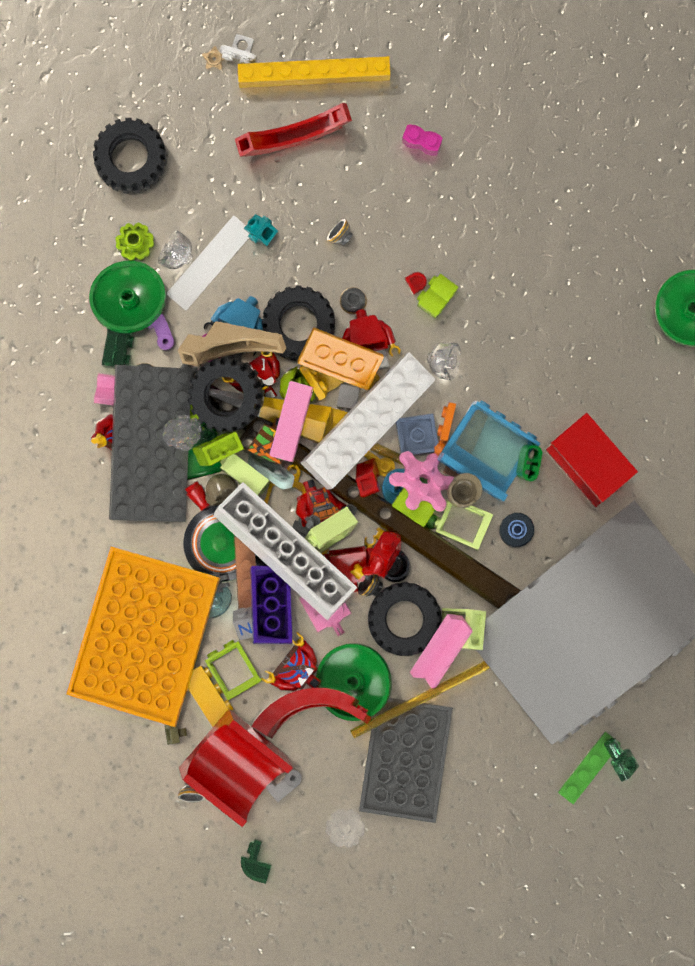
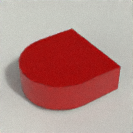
(416, 282)

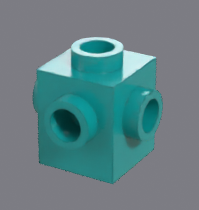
(260, 229)

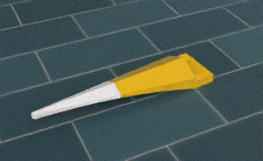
(318, 420)

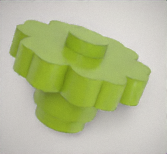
(134, 241)

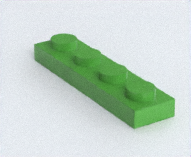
(586, 770)

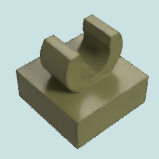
(173, 734)

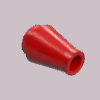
(197, 495)

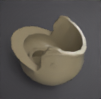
(219, 488)
(464, 490)

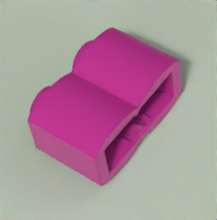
(426, 141)

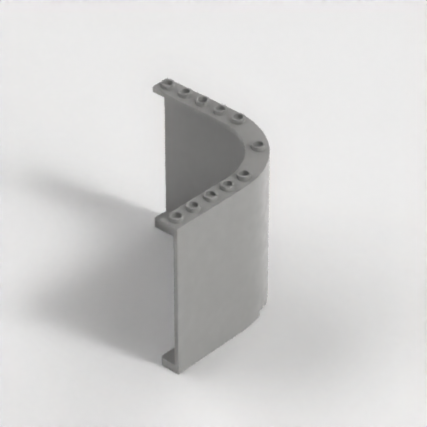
(593, 624)

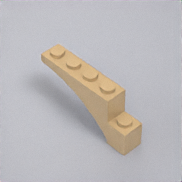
(228, 339)

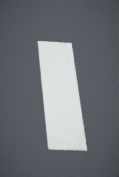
(209, 263)

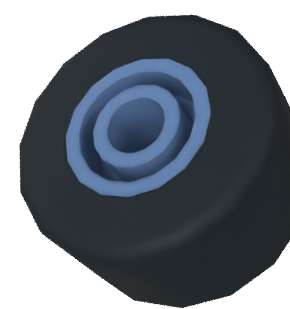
(510, 530)

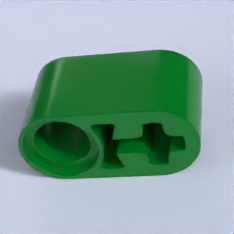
(536, 462)

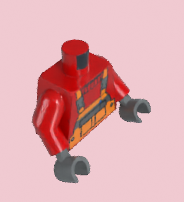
(318, 505)

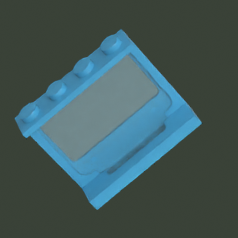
(487, 448)

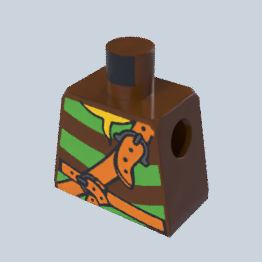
(263, 443)

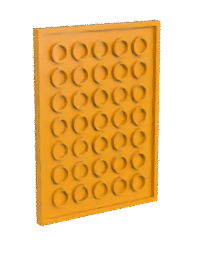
(143, 636)

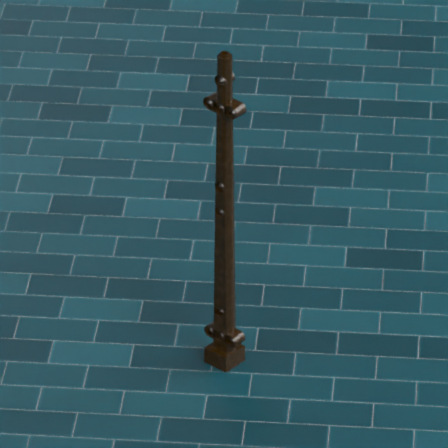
(421, 539)

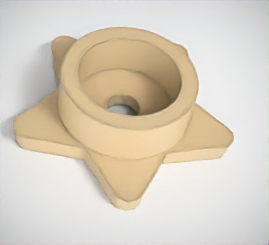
(209, 57)

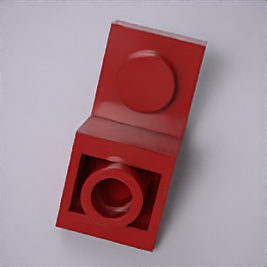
(367, 477)

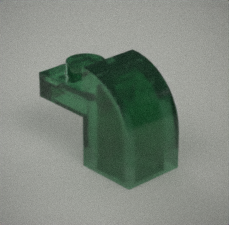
(253, 868)

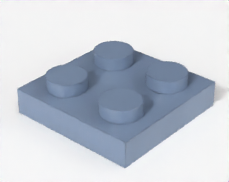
(417, 434)

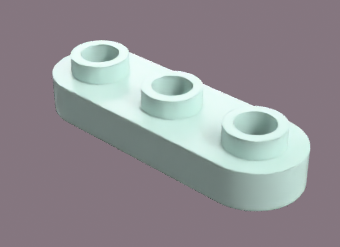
(276, 474)

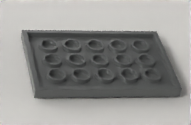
(407, 763)

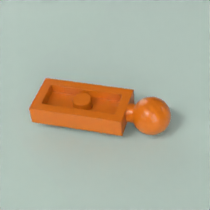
(443, 430)

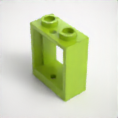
(214, 450)
(214, 655)

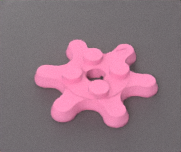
(416, 489)

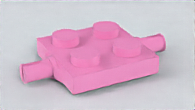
(321, 623)

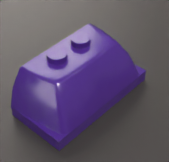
(270, 607)

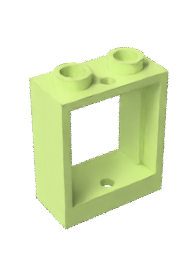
(243, 472)
(332, 530)
(480, 533)
(476, 621)

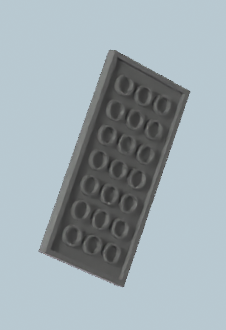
(145, 472)

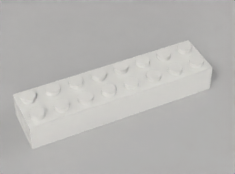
(368, 421)
(284, 550)

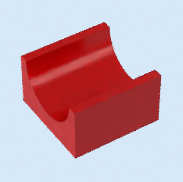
(591, 460)
(233, 766)

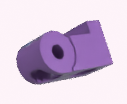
(165, 339)

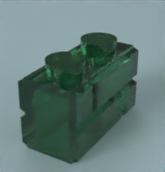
(117, 349)

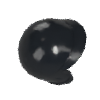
(399, 569)

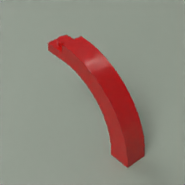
(294, 134)
(293, 703)

